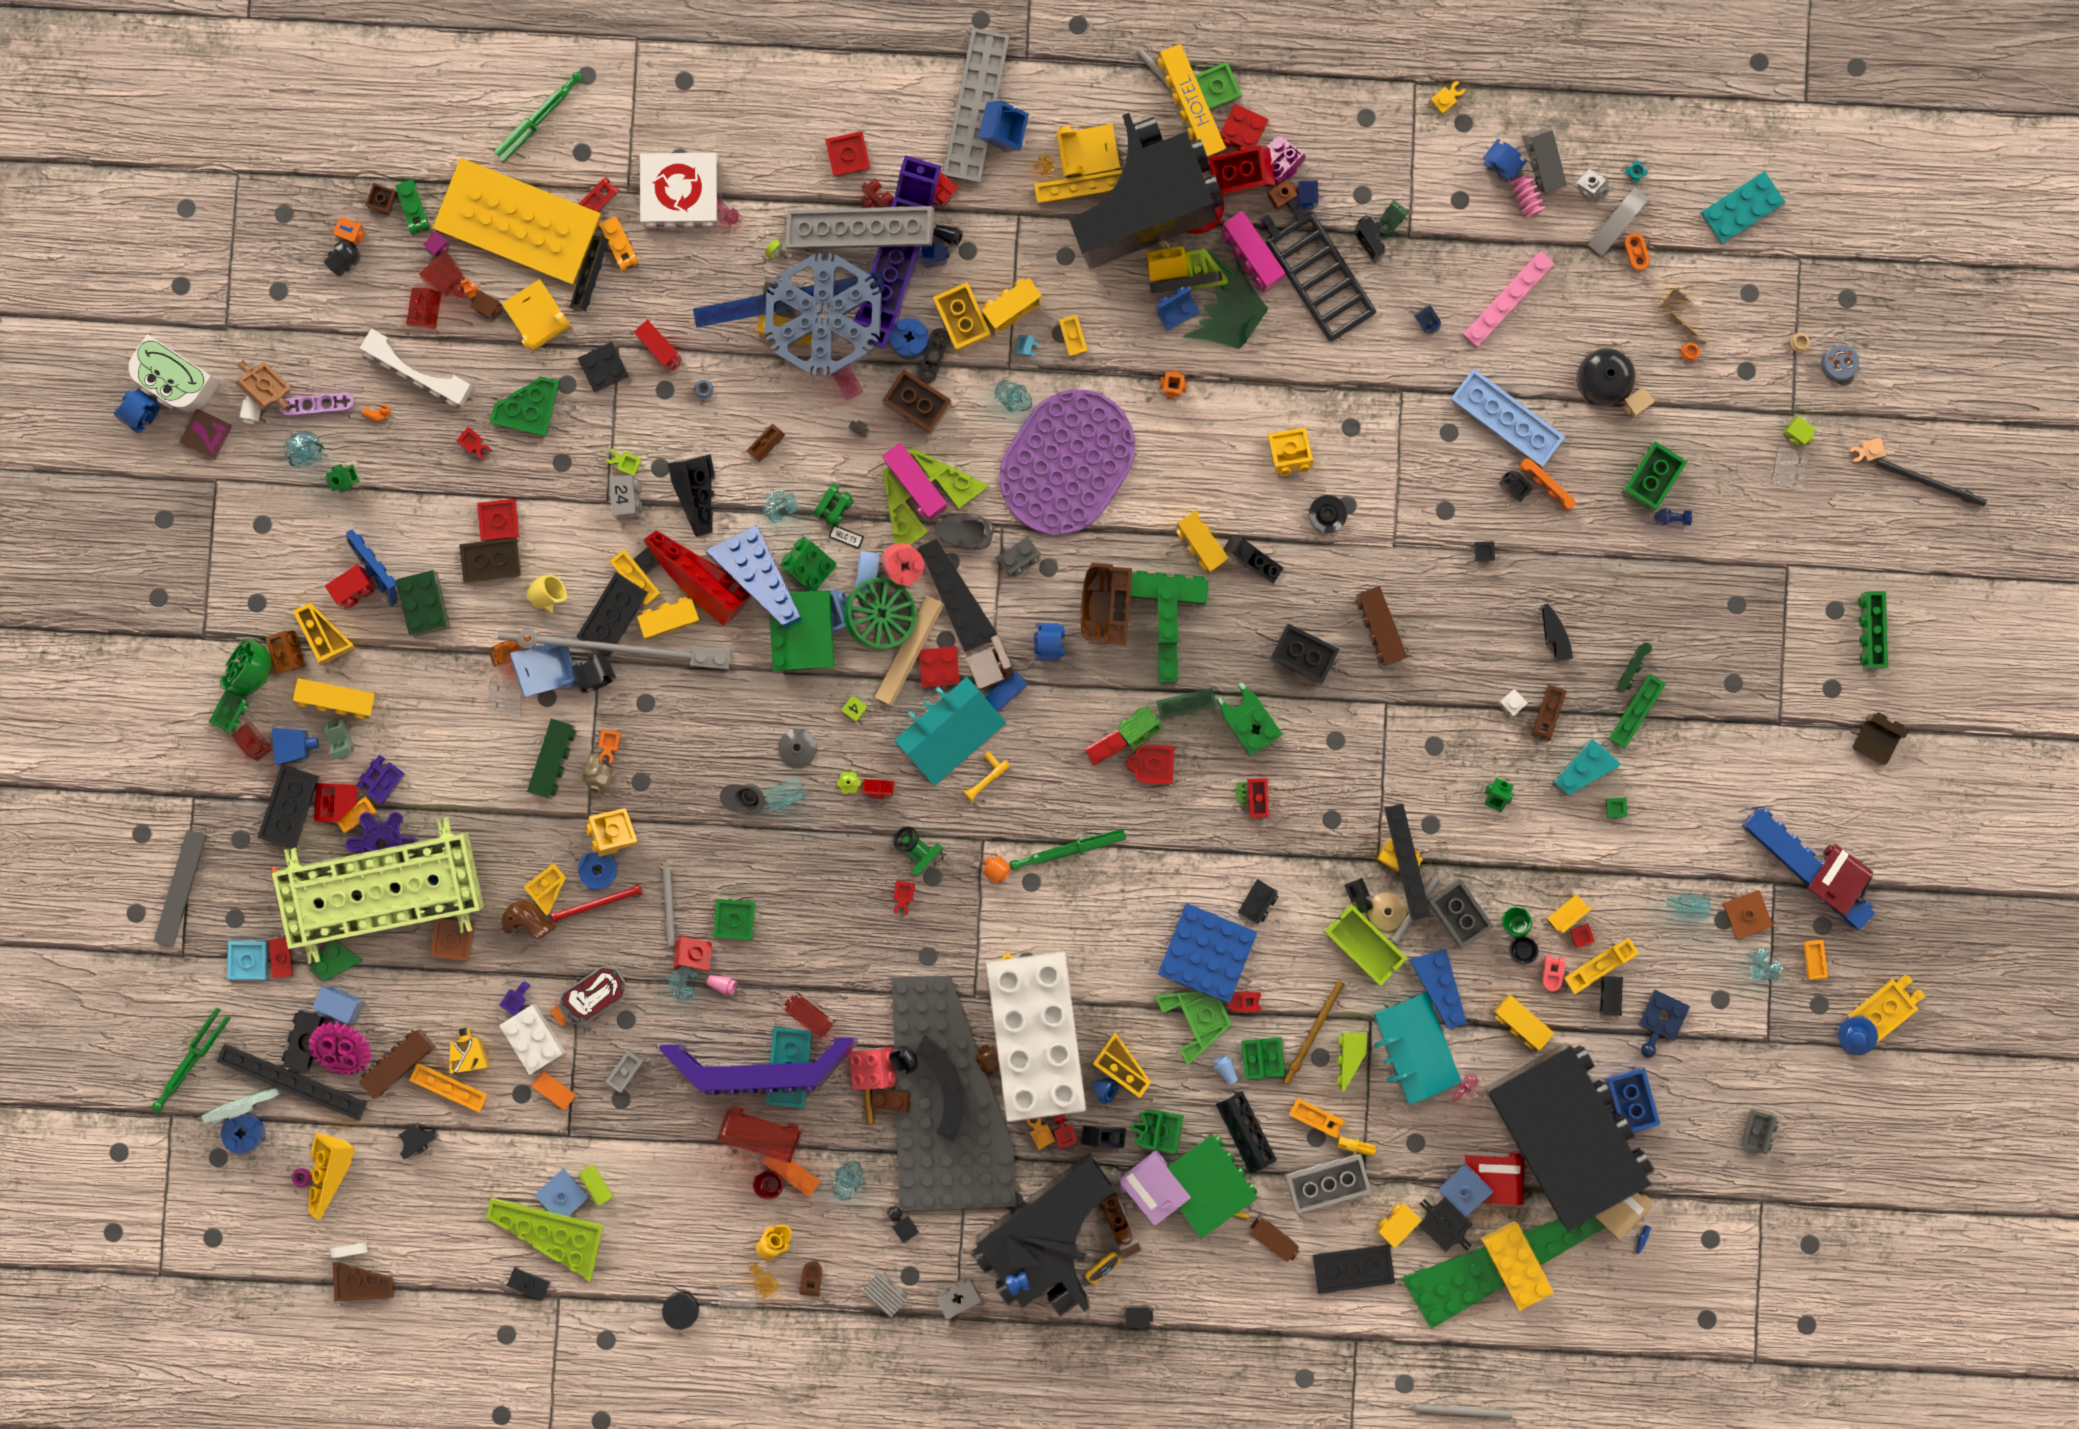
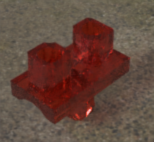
(870, 190)

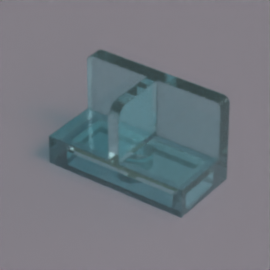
(785, 793)

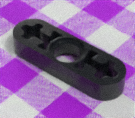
(933, 340)

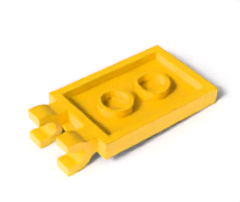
(1889, 1006)

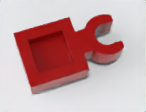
(472, 441)
(904, 893)

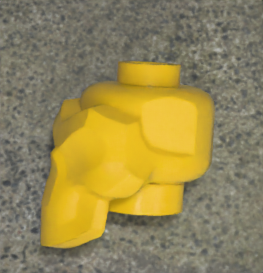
(773, 1242)

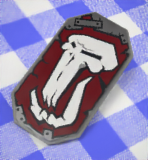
(592, 995)

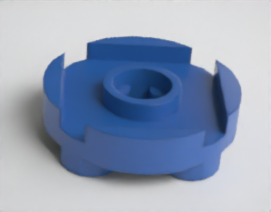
(586, 870)

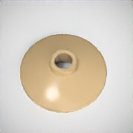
(1380, 919)

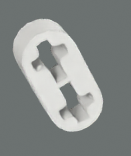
(350, 1249)

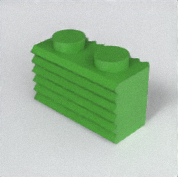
(1139, 727)

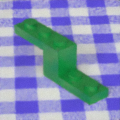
(1167, 633)

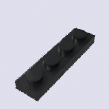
(589, 273)

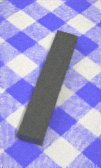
(180, 887)

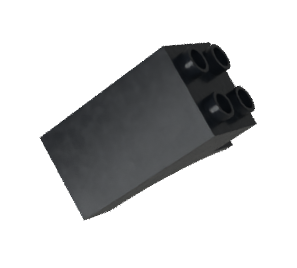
(1153, 199)
(1048, 1214)

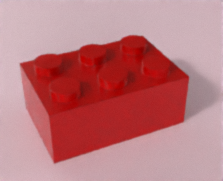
(1243, 170)

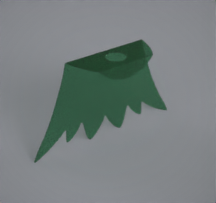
(1235, 316)

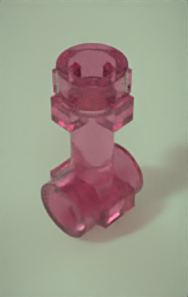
(731, 216)

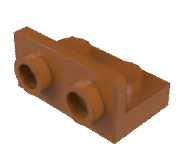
(285, 651)

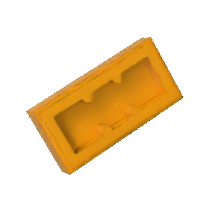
(351, 819)
(1815, 959)

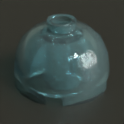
(303, 448)

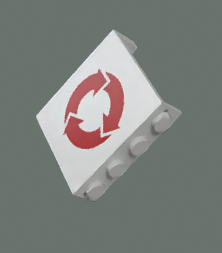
(678, 189)

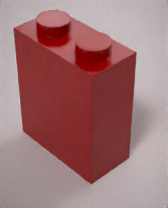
(658, 346)

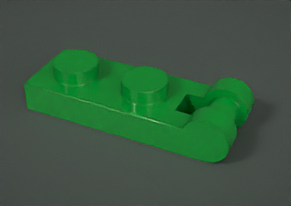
(412, 206)

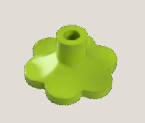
(854, 782)

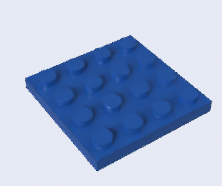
(1207, 953)

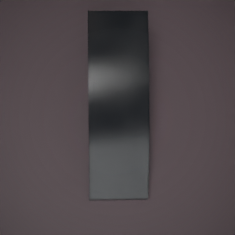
(1555, 633)

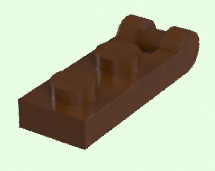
(1549, 712)

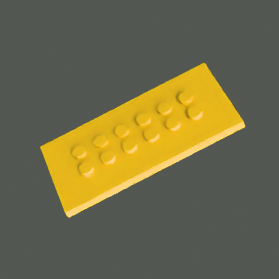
(517, 221)

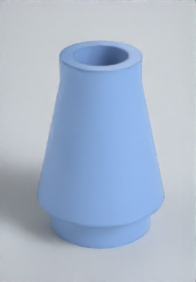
(1225, 1068)

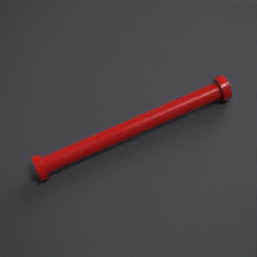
(596, 903)

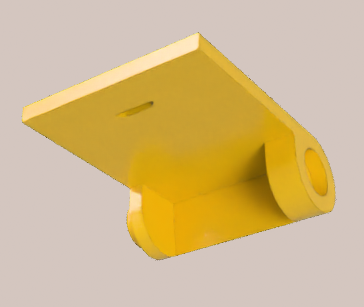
(1085, 151)
(536, 315)

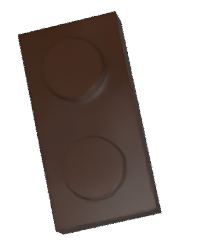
(765, 442)
(891, 1100)

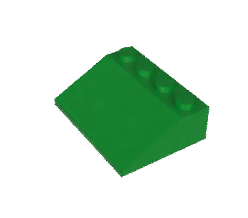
(808, 641)

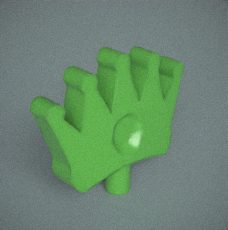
(1241, 793)

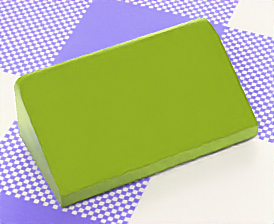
(595, 1185)

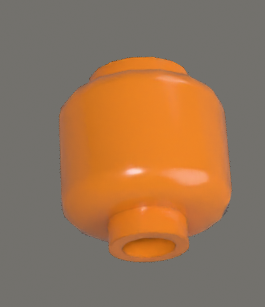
(996, 869)

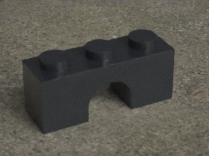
(296, 1055)

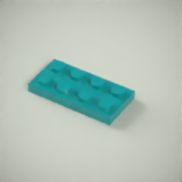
(1742, 207)
(789, 1047)

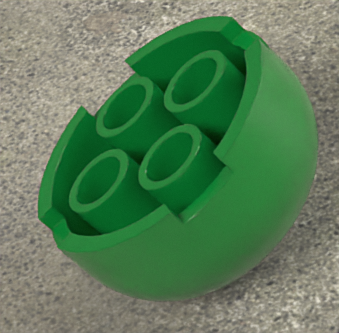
(251, 671)

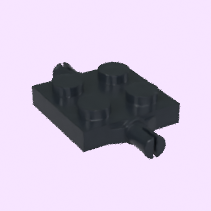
(1445, 1224)

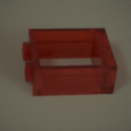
(808, 1015)

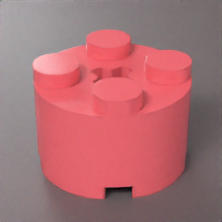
(906, 573)

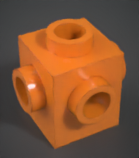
(1176, 378)

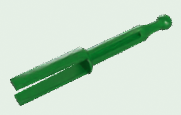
(529, 125)
(1069, 849)
(190, 1059)

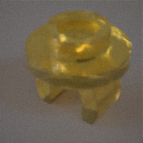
(1047, 163)

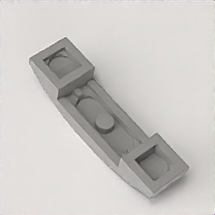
(1618, 221)

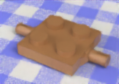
(263, 385)

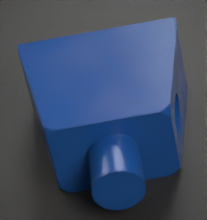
(292, 745)

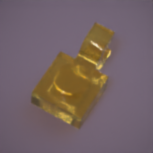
(765, 1282)

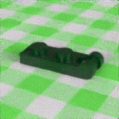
(1634, 666)

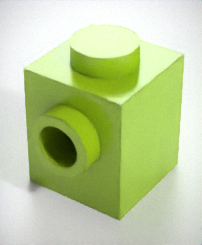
(1799, 432)

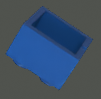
(1003, 128)

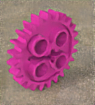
(340, 1048)

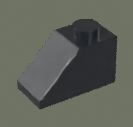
(1103, 1136)

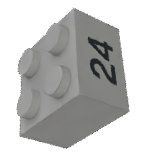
(624, 497)

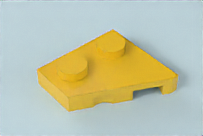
(546, 887)

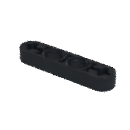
(1186, 282)

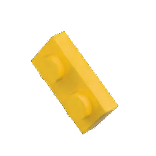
(1073, 335)

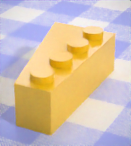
(333, 697)

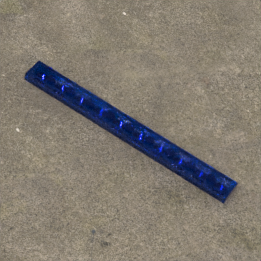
(756, 305)

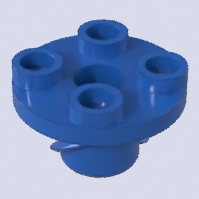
(1858, 1035)

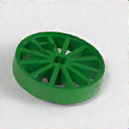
(887, 617)

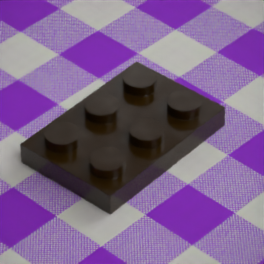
(490, 560)

